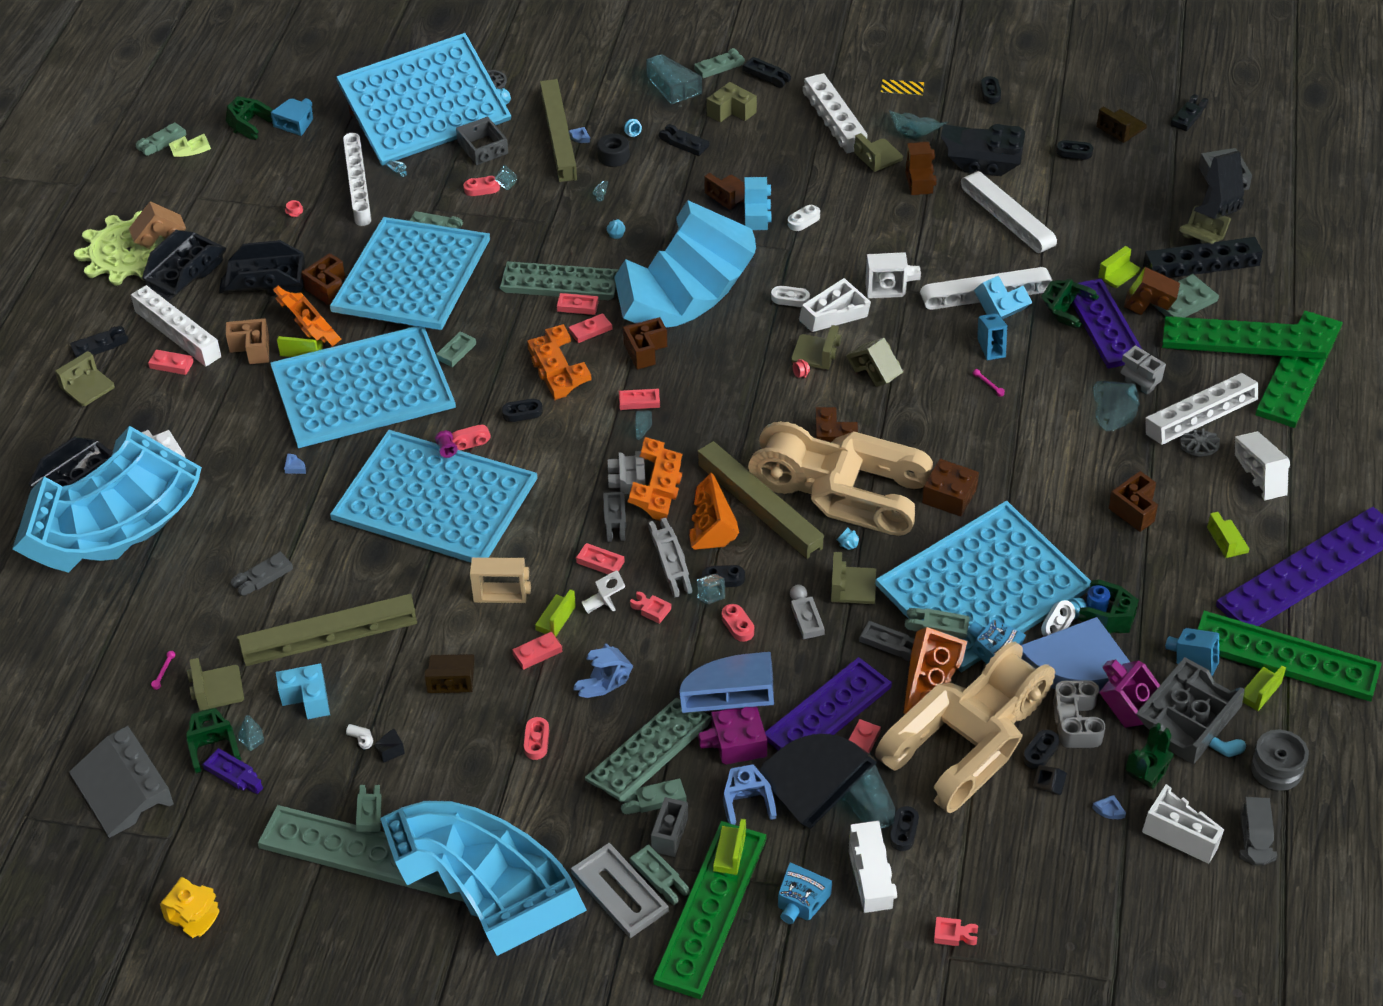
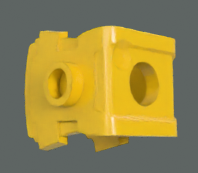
(190, 907)

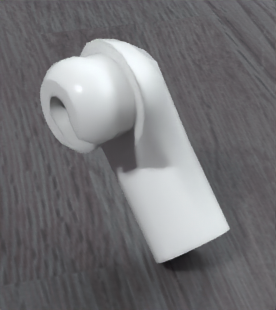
(363, 735)

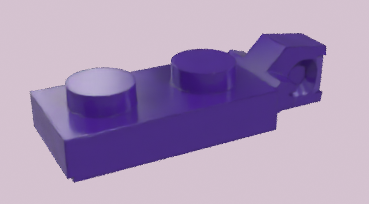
(233, 771)

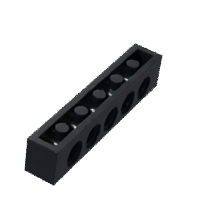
(1204, 257)

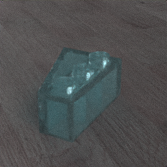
(673, 79)
(871, 799)

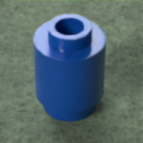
(1098, 598)

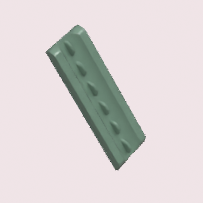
(557, 279)
(648, 750)

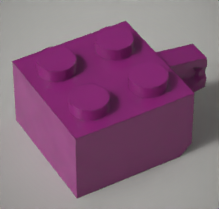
(1128, 689)
(736, 734)

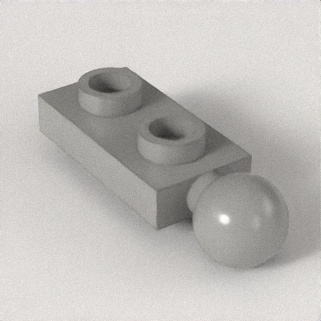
(806, 613)

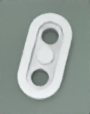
(804, 217)
(790, 296)
(1056, 620)

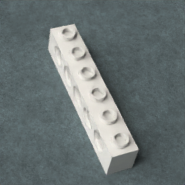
(833, 111)
(176, 325)
(1201, 408)

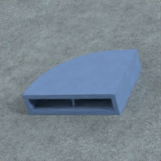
(1076, 653)
(729, 684)

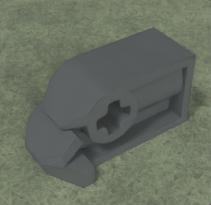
(1257, 831)

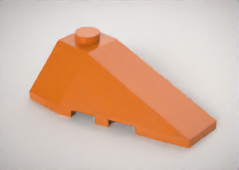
(714, 519)
(932, 662)

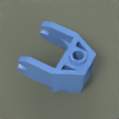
(609, 673)
(754, 785)

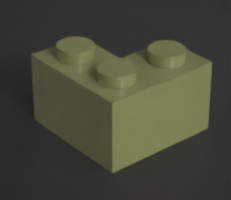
(731, 100)
(877, 360)

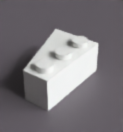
(834, 306)
(1264, 462)
(1182, 827)
(871, 867)

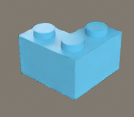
(756, 203)
(998, 301)
(306, 686)

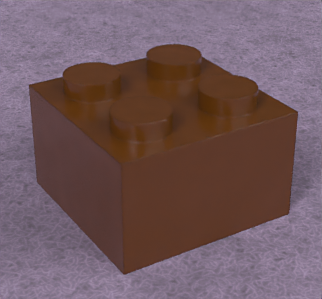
(950, 487)

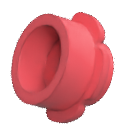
(294, 208)
(801, 368)

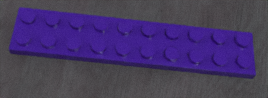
(1306, 570)

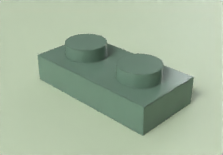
(456, 349)

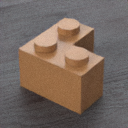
(155, 222)
(249, 337)

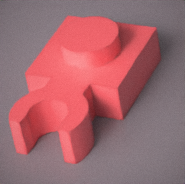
(652, 608)
(950, 931)

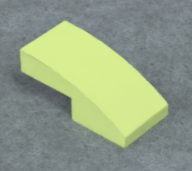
(183, 147)

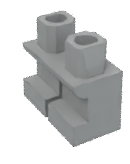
(1142, 369)
(630, 469)

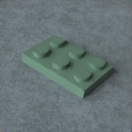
(1192, 297)

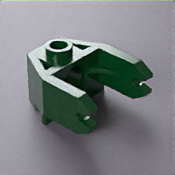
(241, 111)
(1065, 293)
(1122, 612)
(198, 732)
(1153, 759)

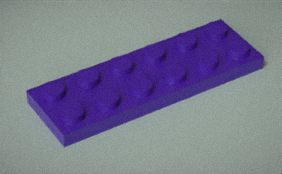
(1105, 324)
(831, 705)

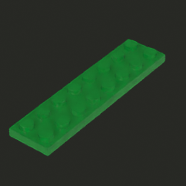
(1245, 337)
(1296, 377)
(1302, 658)
(707, 919)

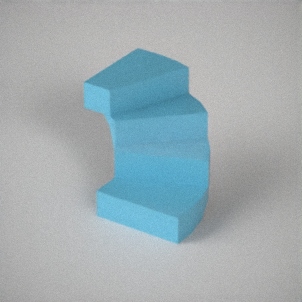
(690, 273)
(108, 508)
(494, 865)

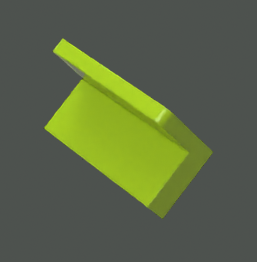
(1118, 268)
(297, 346)
(1226, 536)
(556, 613)
(1262, 687)
(730, 849)

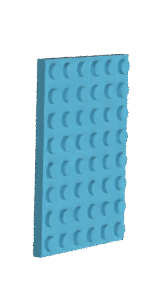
(422, 97)
(411, 273)
(361, 386)
(433, 500)
(987, 572)

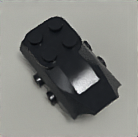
(985, 150)
(180, 261)
(264, 268)
(71, 461)

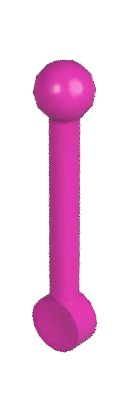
(999, 391)
(156, 683)

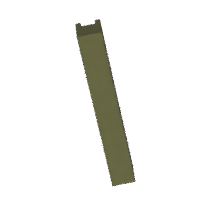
(558, 130)
(760, 499)
(327, 630)

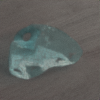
(915, 126)
(1119, 401)

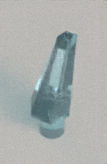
(398, 167)
(600, 190)

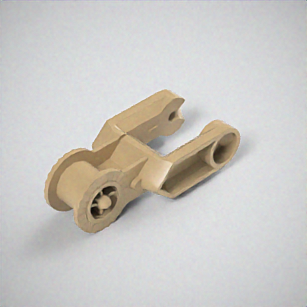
(828, 471)
(980, 713)

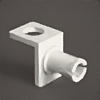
(604, 594)

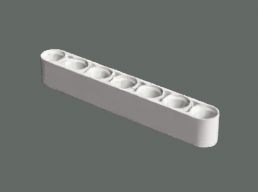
(357, 179)
(1008, 212)
(962, 290)

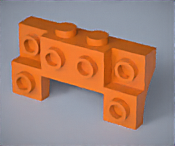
(307, 316)
(552, 364)
(665, 475)

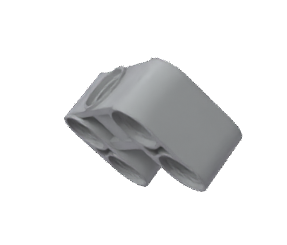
(1072, 728)

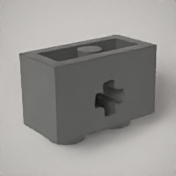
(669, 826)

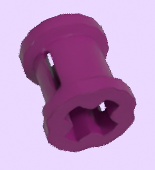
(446, 444)

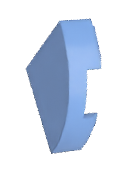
(579, 135)
(294, 465)
(1109, 808)

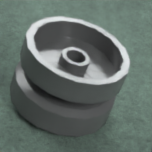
(1279, 759)

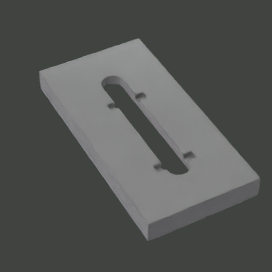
(631, 882)

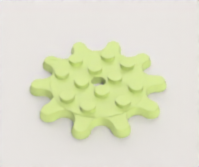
(110, 253)

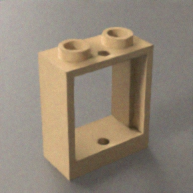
(499, 592)

